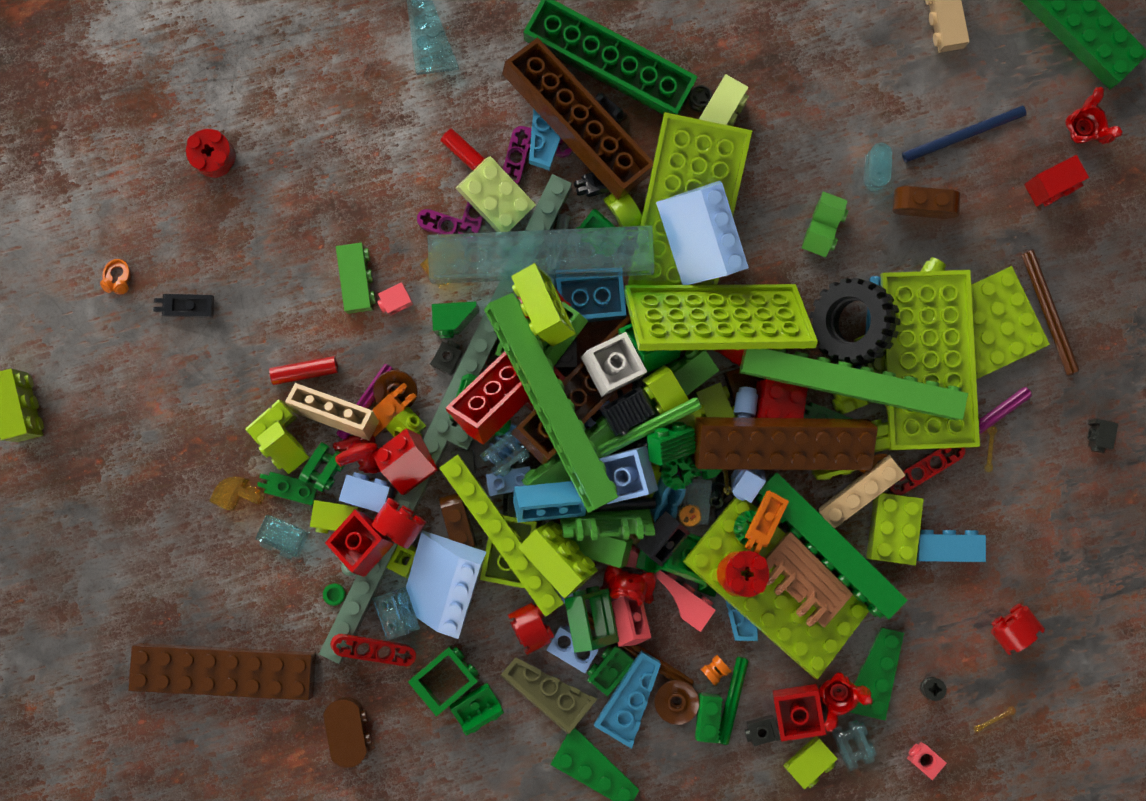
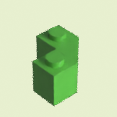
(823, 226)

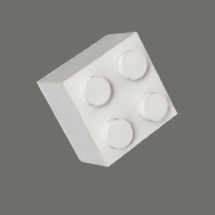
(613, 364)

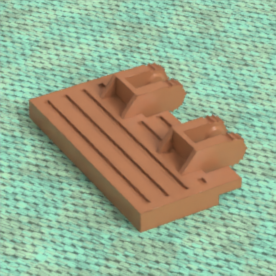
(806, 578)

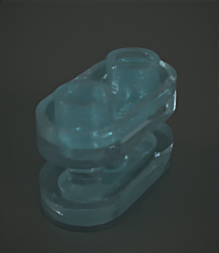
(878, 167)
(503, 466)
(865, 751)

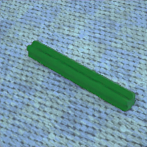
(732, 700)

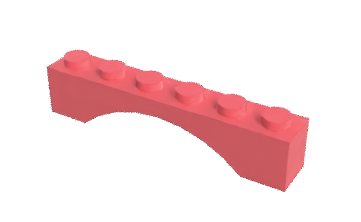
(691, 608)

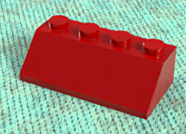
(489, 400)

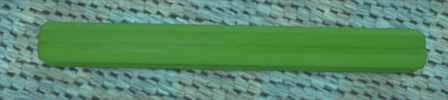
(650, 427)

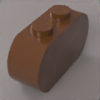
(926, 202)
(457, 520)
(347, 732)

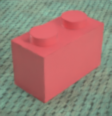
(630, 622)

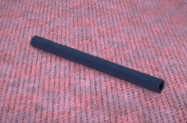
(963, 134)

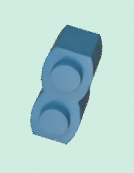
(667, 500)

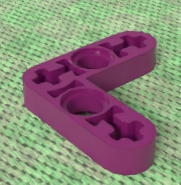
(525, 143)
(466, 222)

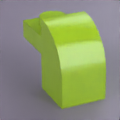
(624, 210)

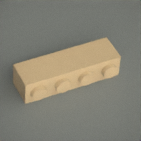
(948, 24)
(332, 411)
(861, 491)

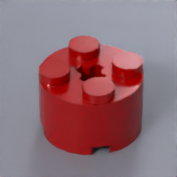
(222, 155)
(398, 523)
(755, 576)
(530, 628)
(1016, 629)

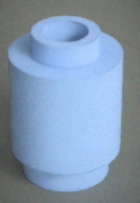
(746, 402)

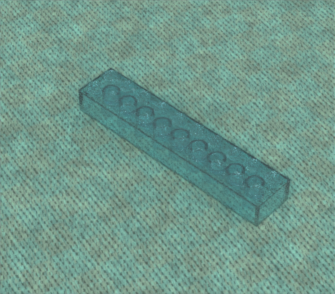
(557, 252)

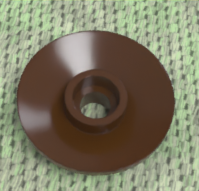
(385, 381)
(672, 712)

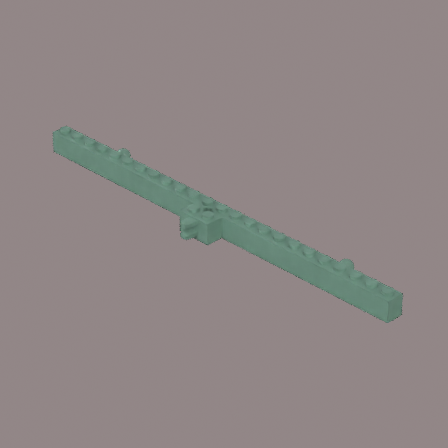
(441, 428)

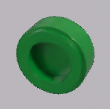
(334, 594)

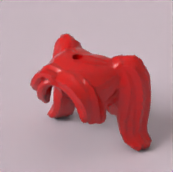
(1093, 122)
(359, 450)
(629, 585)
(843, 701)

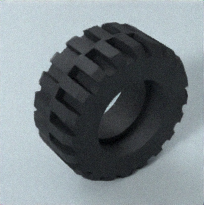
(881, 328)

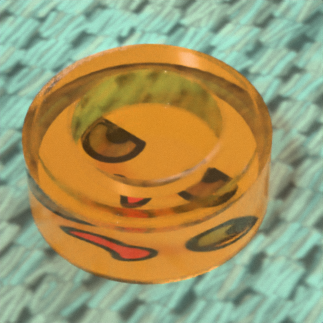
(690, 515)

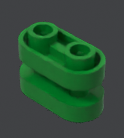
(325, 479)

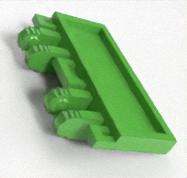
(609, 524)

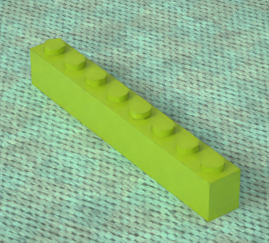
(500, 534)

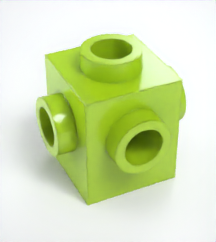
(404, 420)

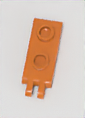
(765, 521)

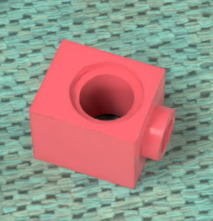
(394, 299)
(935, 762)

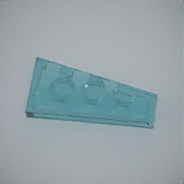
(429, 40)

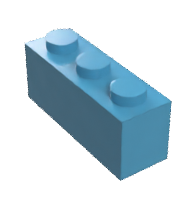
(547, 502)
(951, 546)

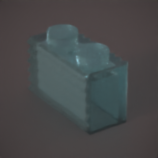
(282, 536)

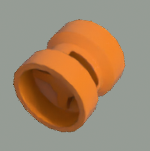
(712, 674)

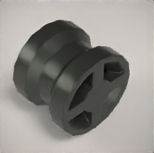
(928, 688)

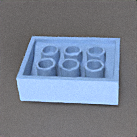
(702, 234)
(443, 582)

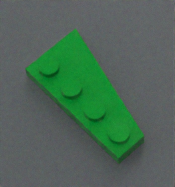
(879, 673)
(589, 766)

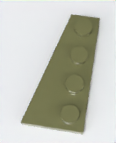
(554, 698)

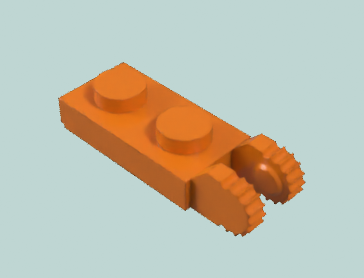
(390, 407)

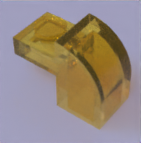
(231, 489)

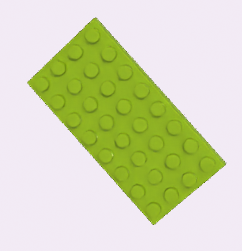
(686, 158)
(718, 317)
(1001, 322)
(933, 346)
(773, 613)

